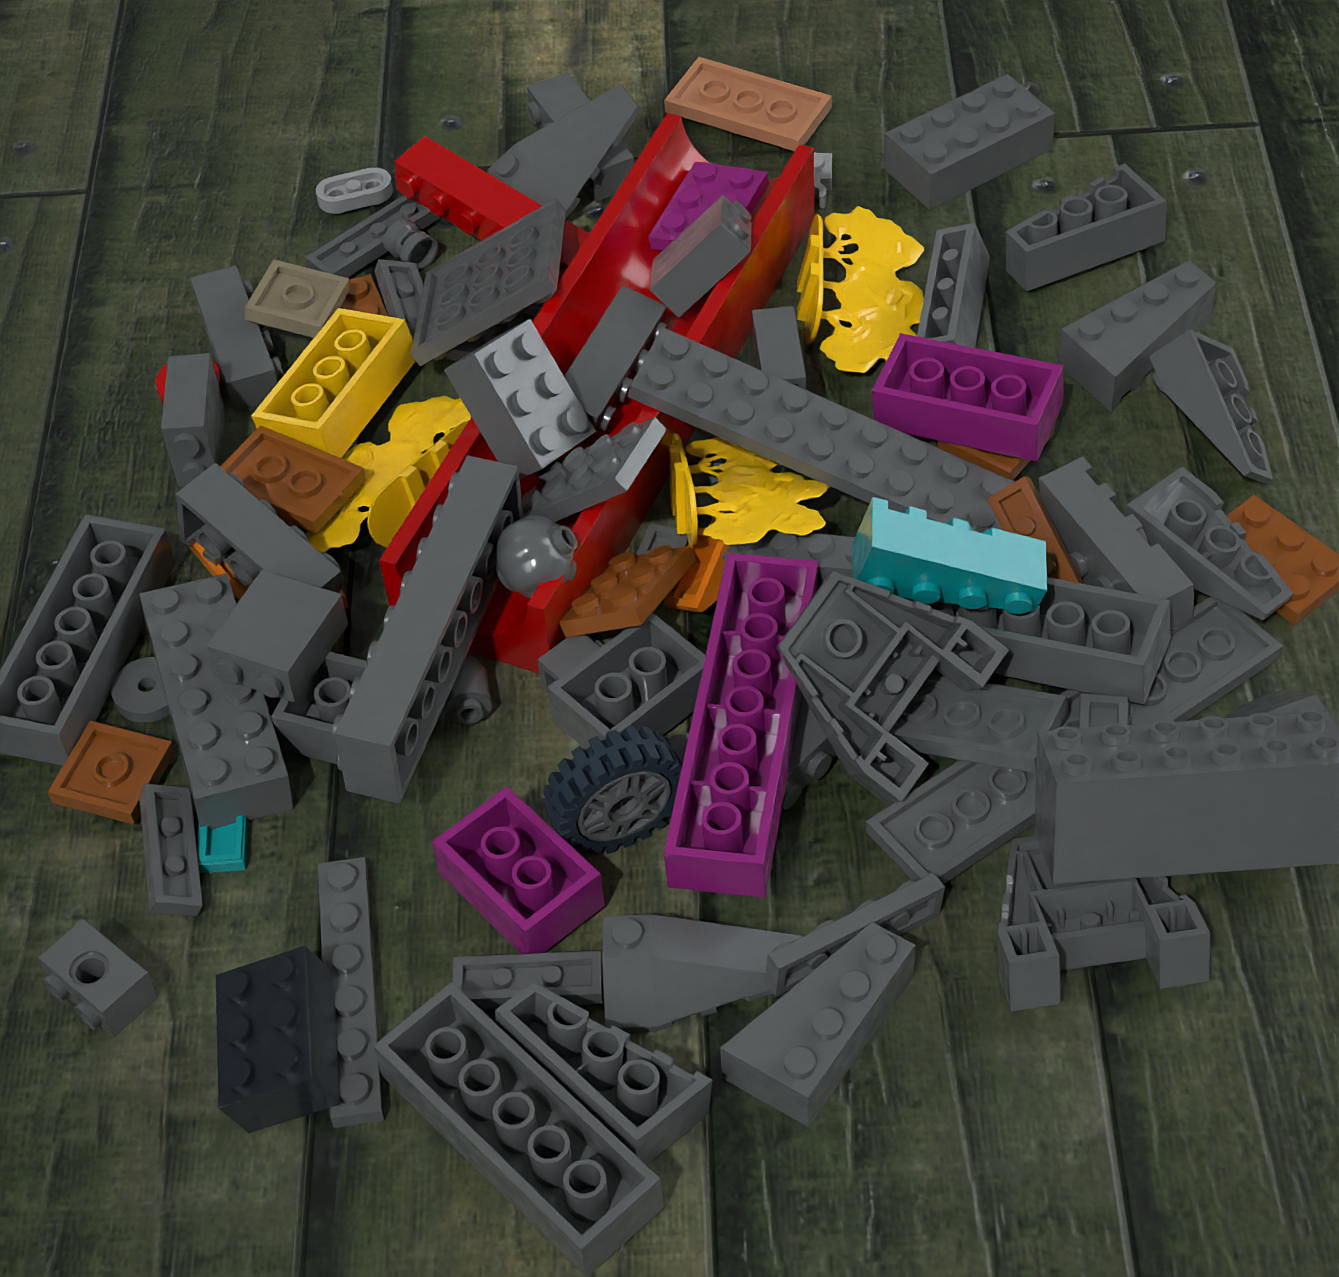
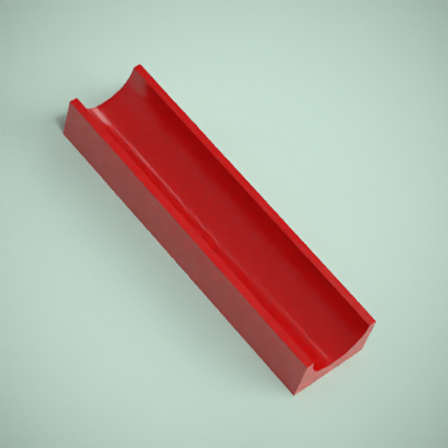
(616, 255)

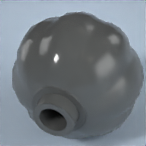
(534, 553)

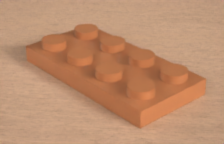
(748, 104)

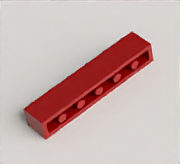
(470, 195)

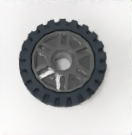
(613, 790)

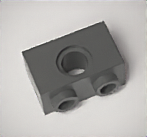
(87, 955)

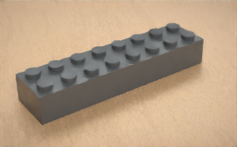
(427, 633)

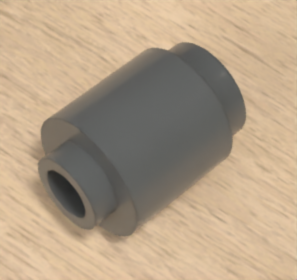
(470, 694)

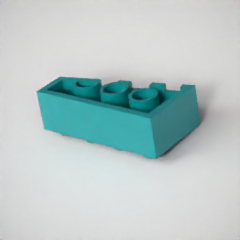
(948, 561)

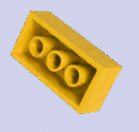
(339, 381)

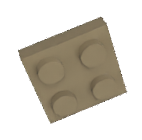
(296, 298)

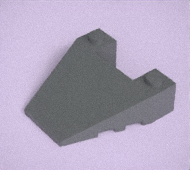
(863, 661)
(1088, 925)

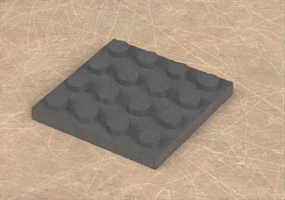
(489, 283)

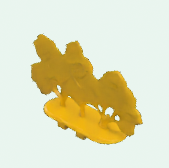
(870, 294)
(394, 471)
(745, 487)

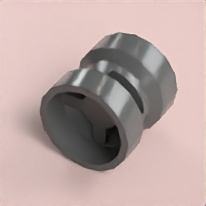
(410, 244)

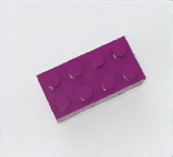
(969, 396)

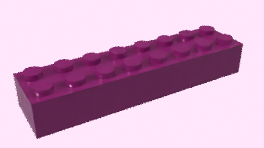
(740, 732)

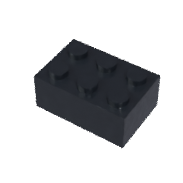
(276, 1040)

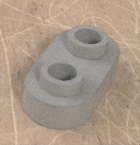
(354, 190)

